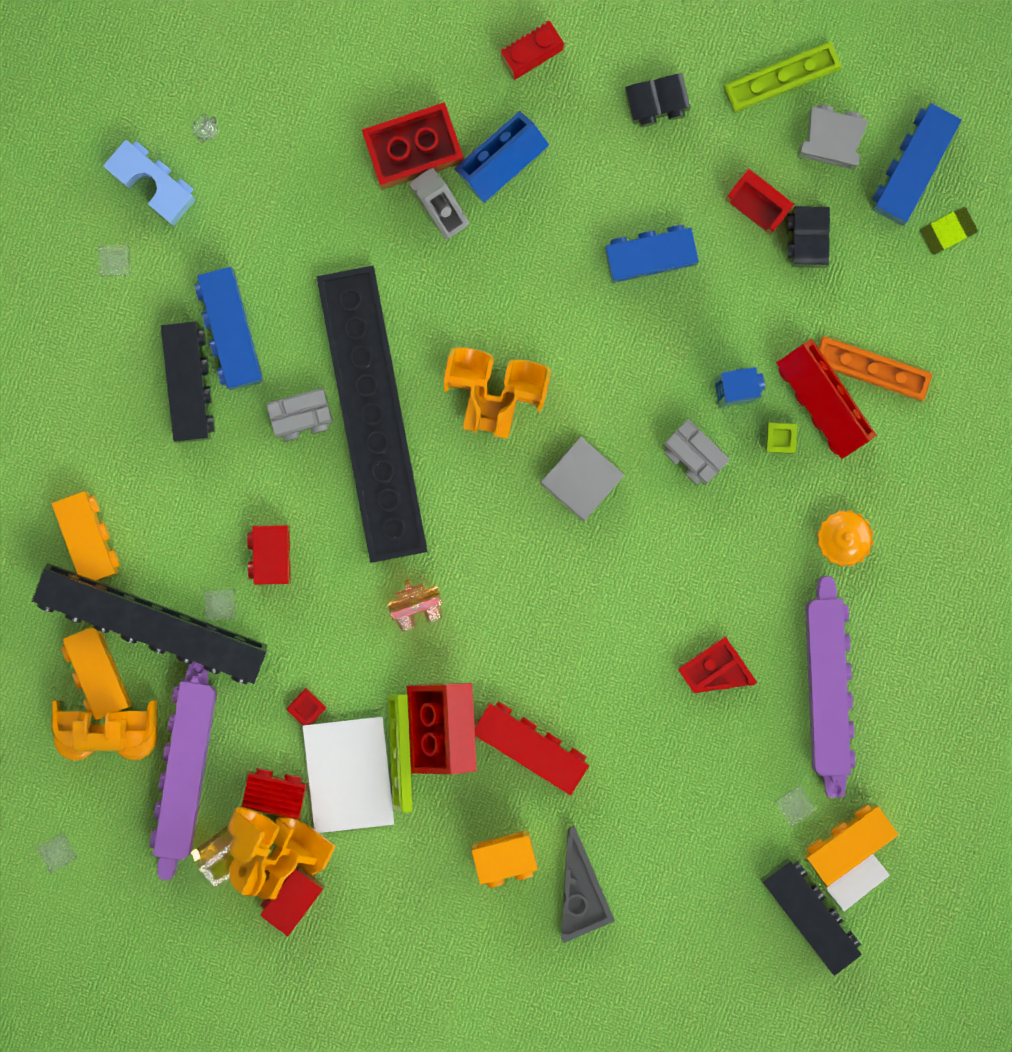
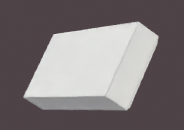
(857, 882)

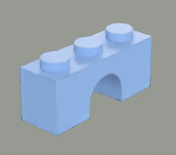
(131, 164)

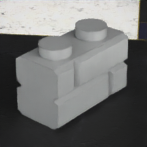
(439, 203)
(300, 414)
(695, 452)

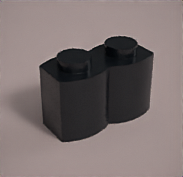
(657, 99)
(809, 236)

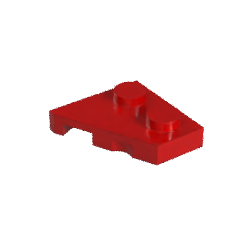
(716, 669)

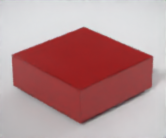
(306, 707)

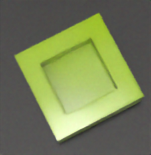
(781, 438)

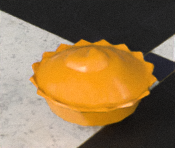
(845, 538)

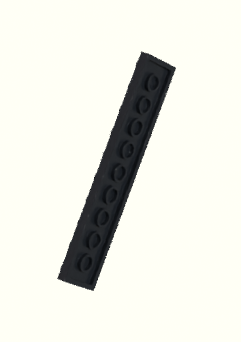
(372, 414)

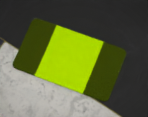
(948, 230)

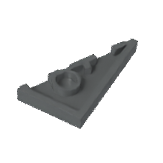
(584, 900)

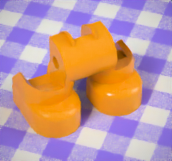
(471, 371)
(127, 732)
(296, 845)

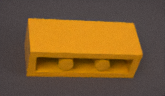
(86, 536)
(95, 673)
(850, 843)

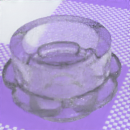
(205, 128)

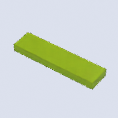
(782, 77)
(400, 752)

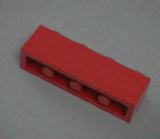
(825, 399)
(530, 748)

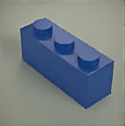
(502, 156)
(651, 253)
(739, 386)

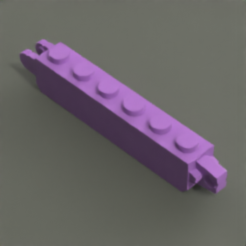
(828, 687)
(184, 770)

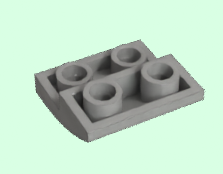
(582, 479)

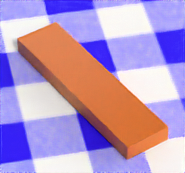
(875, 369)

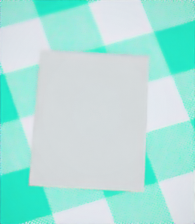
(348, 774)

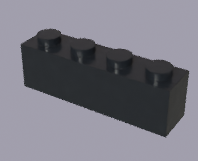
(186, 382)
(811, 916)

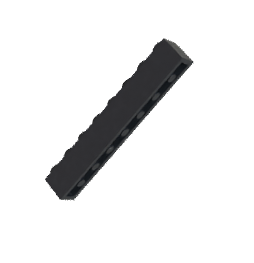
(150, 624)

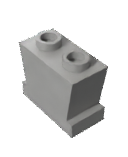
(833, 137)

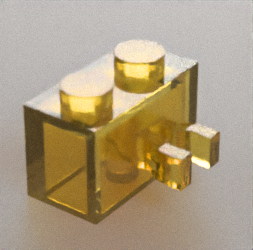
(214, 857)

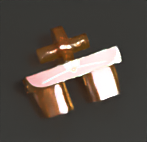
(413, 601)

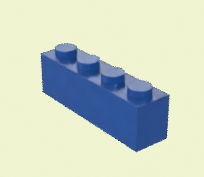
(916, 165)
(229, 327)

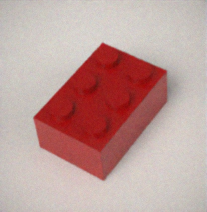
(412, 145)
(441, 728)

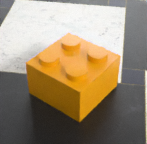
(504, 858)

